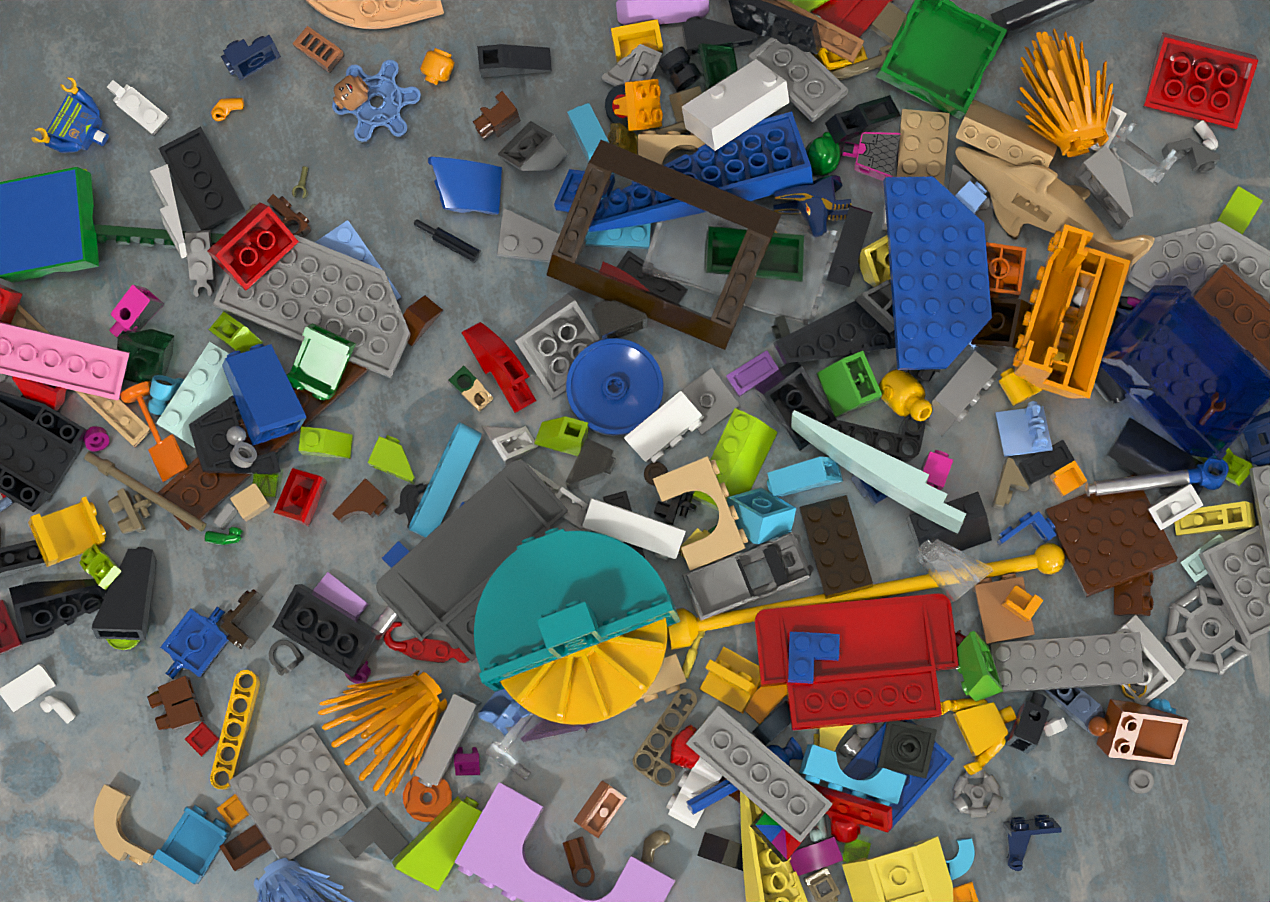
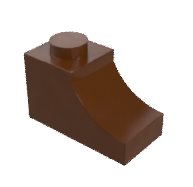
(363, 500)

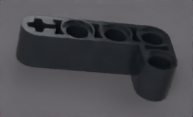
(896, 441)

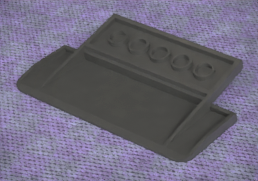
(450, 568)

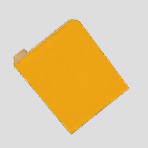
(1068, 478)
(1022, 603)

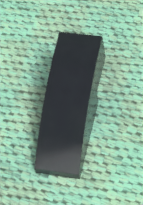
(862, 118)

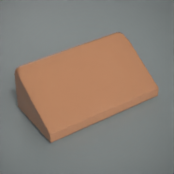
(599, 809)

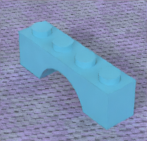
(823, 765)

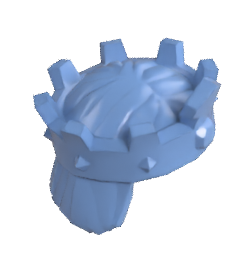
(502, 711)

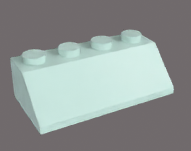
(200, 392)

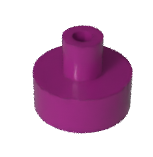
(96, 438)
(362, 676)

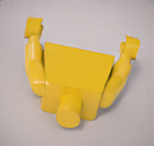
(981, 728)

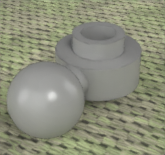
(242, 453)
(852, 745)

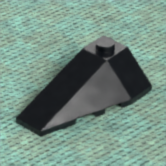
(50, 604)

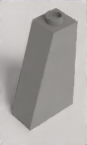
(447, 739)

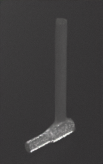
(502, 754)

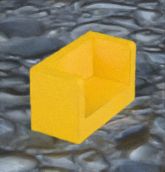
(630, 36)

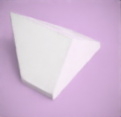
(510, 442)

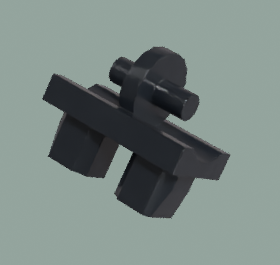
(669, 511)

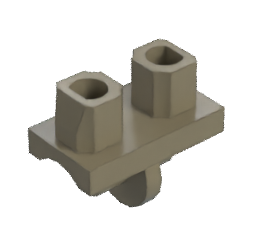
(124, 502)

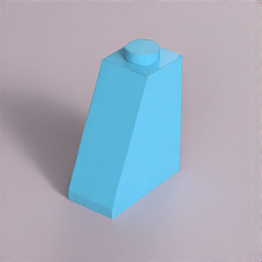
(587, 129)
(804, 476)

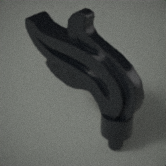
(409, 501)

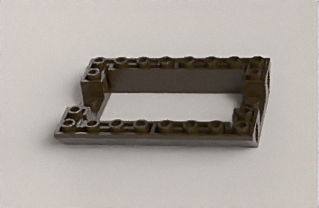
(595, 183)

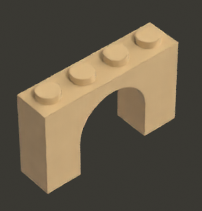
(658, 147)
(702, 477)

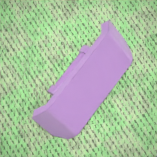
(664, 10)

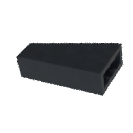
(128, 600)

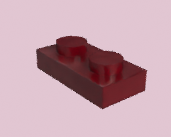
(8, 633)

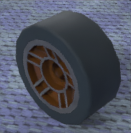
(773, 724)

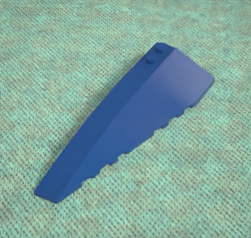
(749, 166)

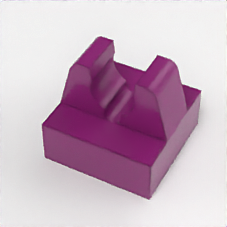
(467, 763)

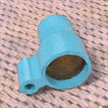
(162, 390)

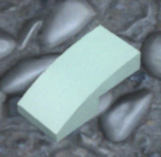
(1193, 563)

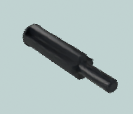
(450, 241)

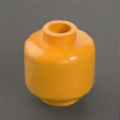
(437, 66)

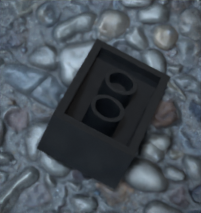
(790, 391)

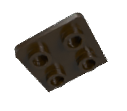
(232, 619)

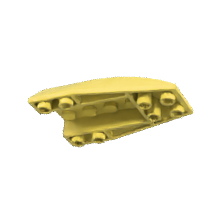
(902, 875)

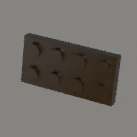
(836, 547)

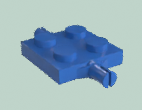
(195, 642)

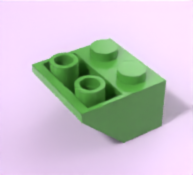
(849, 384)

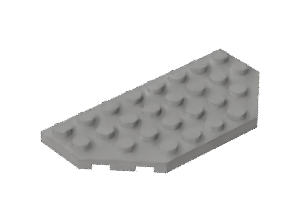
(1196, 253)
(329, 291)

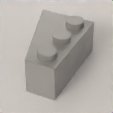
(960, 392)

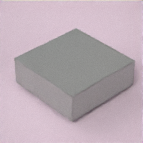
(225, 516)

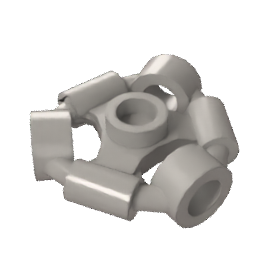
(977, 794)

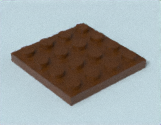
(1110, 538)

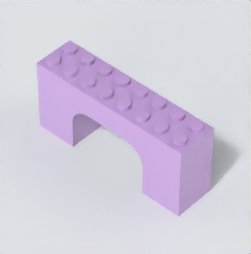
(498, 856)

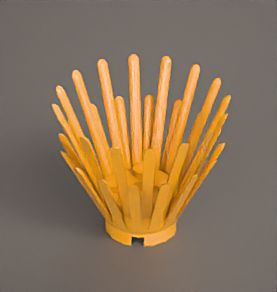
(411, 705)

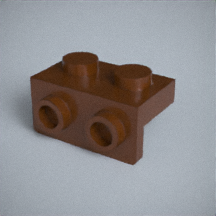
(1134, 596)

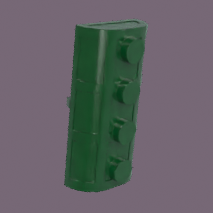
(781, 261)

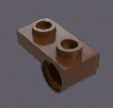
(283, 207)

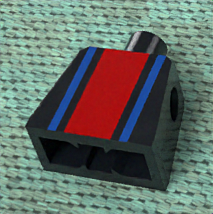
(1026, 732)

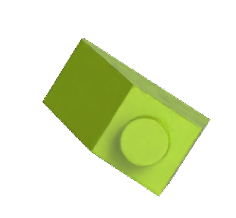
(234, 333)
(325, 443)
(391, 459)

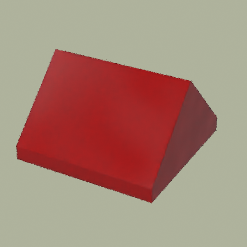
(300, 496)

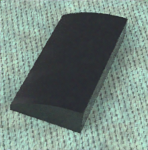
(1145, 452)
(327, 630)

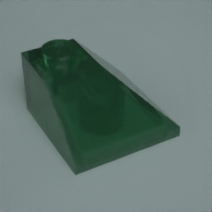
(148, 355)

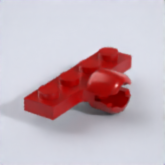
(851, 811)

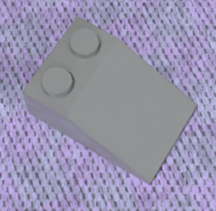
(1106, 181)

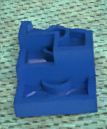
(467, 185)

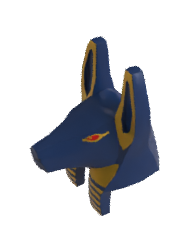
(815, 203)

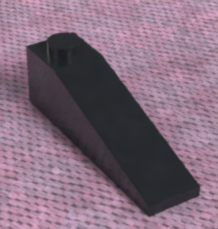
(20, 558)

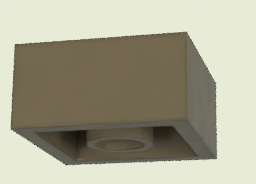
(888, 22)

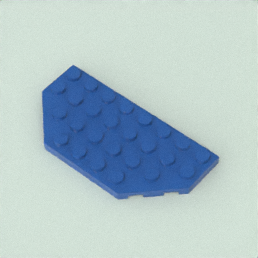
(934, 272)

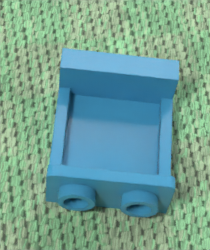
(193, 844)

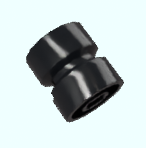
(675, 62)

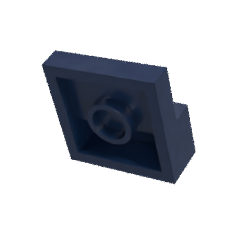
(246, 59)

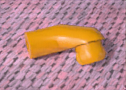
(225, 106)

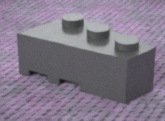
(879, 304)

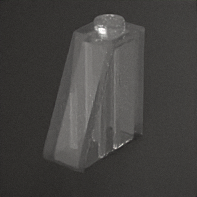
(951, 568)

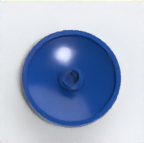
(614, 386)

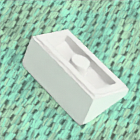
(27, 687)

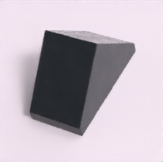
(721, 851)

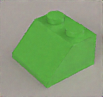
(977, 668)

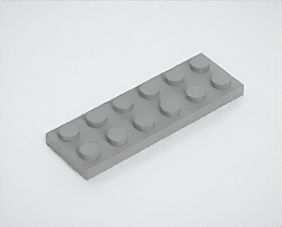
(1069, 662)
(759, 773)

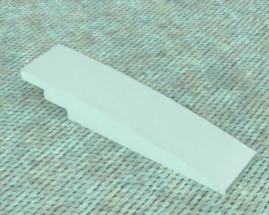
(881, 471)

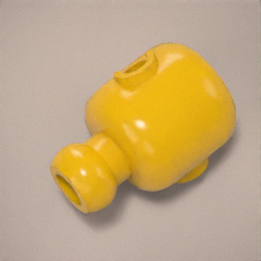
(905, 395)

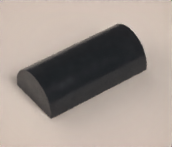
(1032, 13)

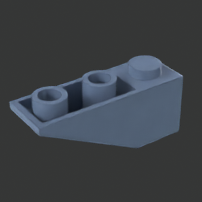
(1076, 705)

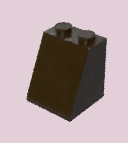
(1004, 327)

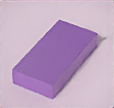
(752, 373)

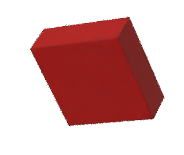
(202, 739)

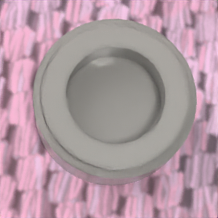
(1140, 781)

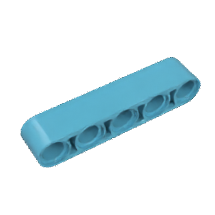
(445, 480)

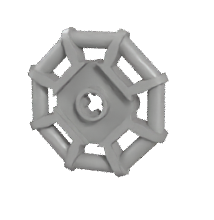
(1195, 632)

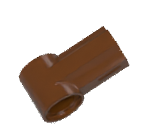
(578, 859)

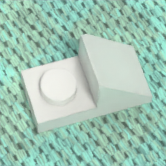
(1174, 506)

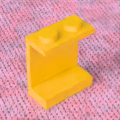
(67, 532)

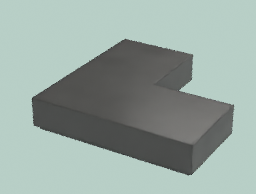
(374, 829)

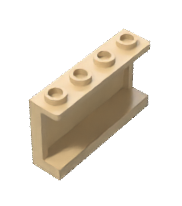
(1004, 136)

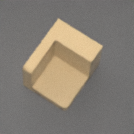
(250, 502)

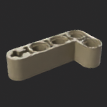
(668, 734)

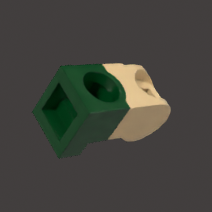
(470, 388)

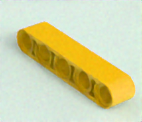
(233, 716)

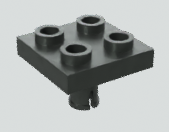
(907, 748)

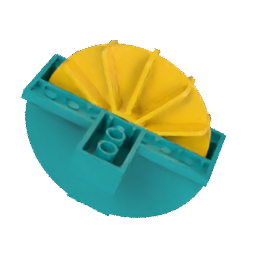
(573, 626)

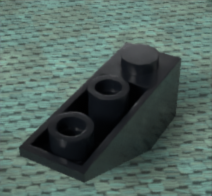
(512, 60)

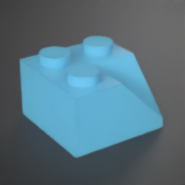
(762, 515)

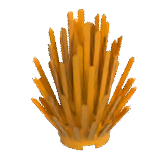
(1068, 106)

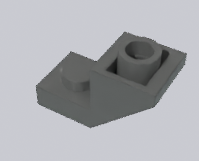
(1198, 155)

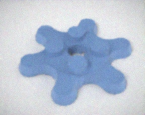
(388, 113)

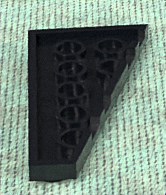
(836, 335)

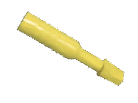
(691, 656)

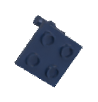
(1019, 834)

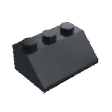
(973, 531)

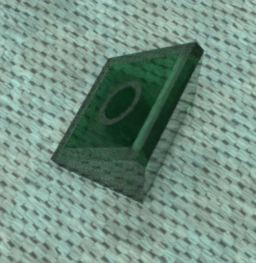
(715, 64)

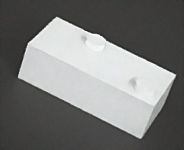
(735, 104)
(633, 528)

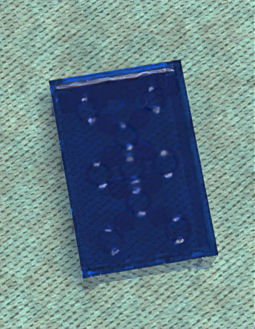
(1175, 359)

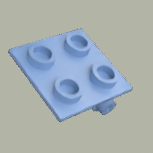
(1024, 430)

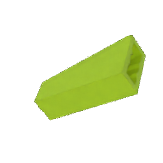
(438, 845)

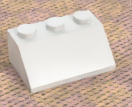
(665, 428)
(1158, 665)

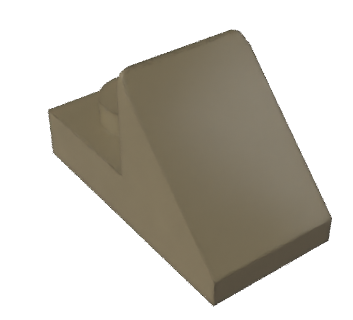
(1009, 477)

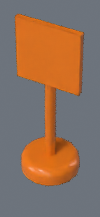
(166, 452)

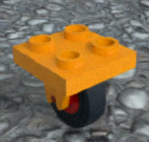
(635, 104)

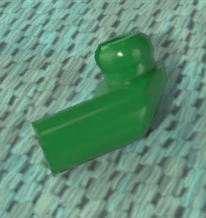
(224, 539)

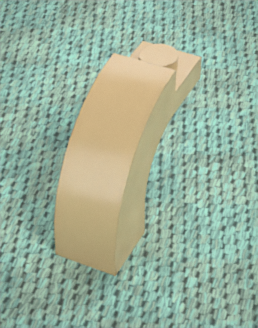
(108, 827)

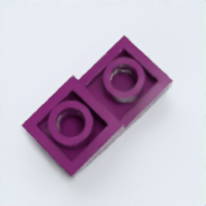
(816, 856)

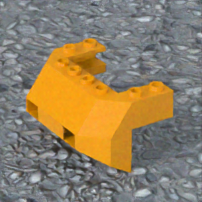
(1063, 328)

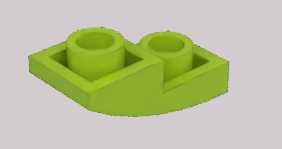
(99, 566)

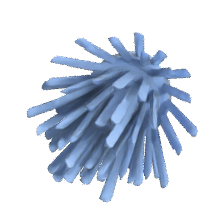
(292, 883)

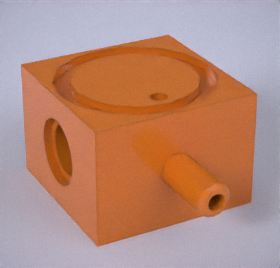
(1005, 270)

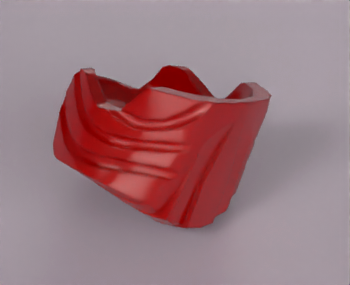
(681, 753)

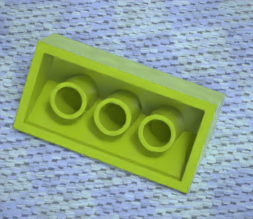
(740, 454)

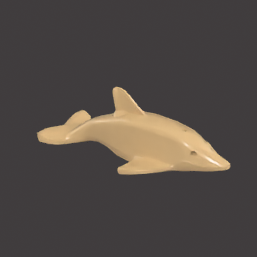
(1041, 199)

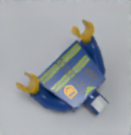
(74, 124)

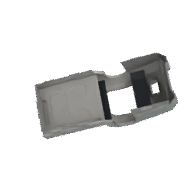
(725, 584)

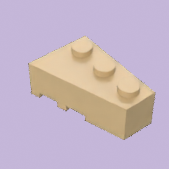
(667, 680)

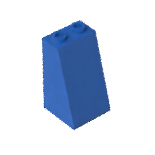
(263, 393)

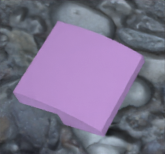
(340, 595)

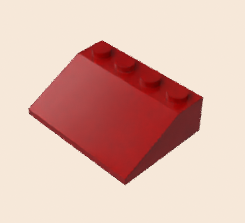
(1200, 80)

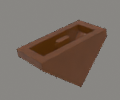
(420, 317)

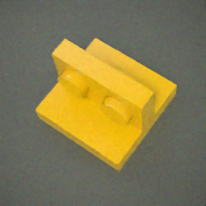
(731, 680)

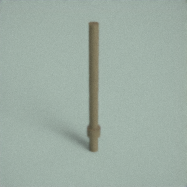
(108, 468)

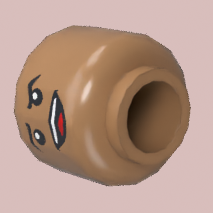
(350, 92)

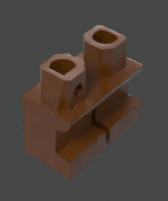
(498, 118)
(176, 715)

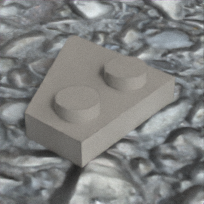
(636, 66)

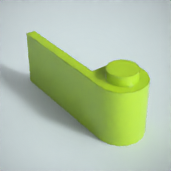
(1240, 210)

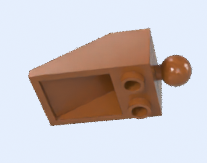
(1139, 732)

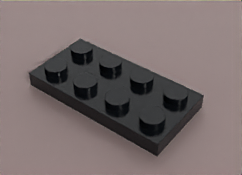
(777, 23)
(201, 179)

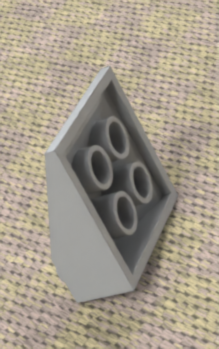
(555, 342)

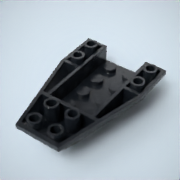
(34, 449)

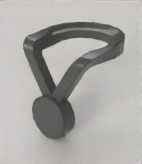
(296, 651)

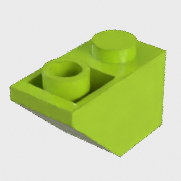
(563, 435)

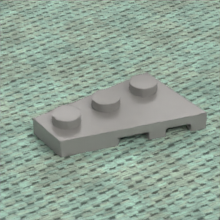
(525, 239)

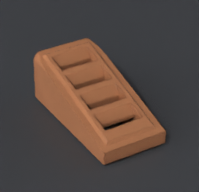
(332, 60)

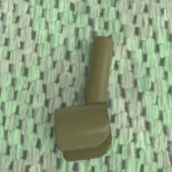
(301, 185)

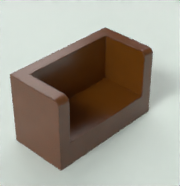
(245, 848)

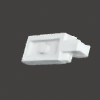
(138, 107)

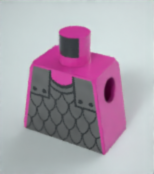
(874, 153)
(134, 310)

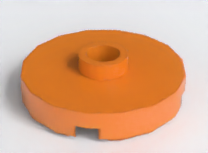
(424, 810)

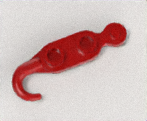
(424, 650)

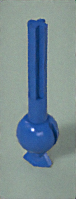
(725, 788)

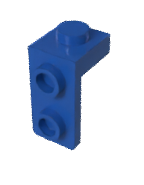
(1043, 527)

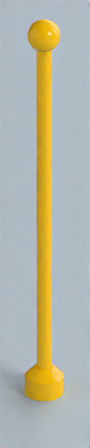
(1047, 559)

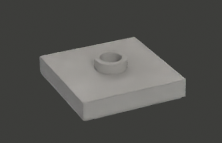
(711, 399)

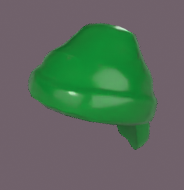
(823, 155)

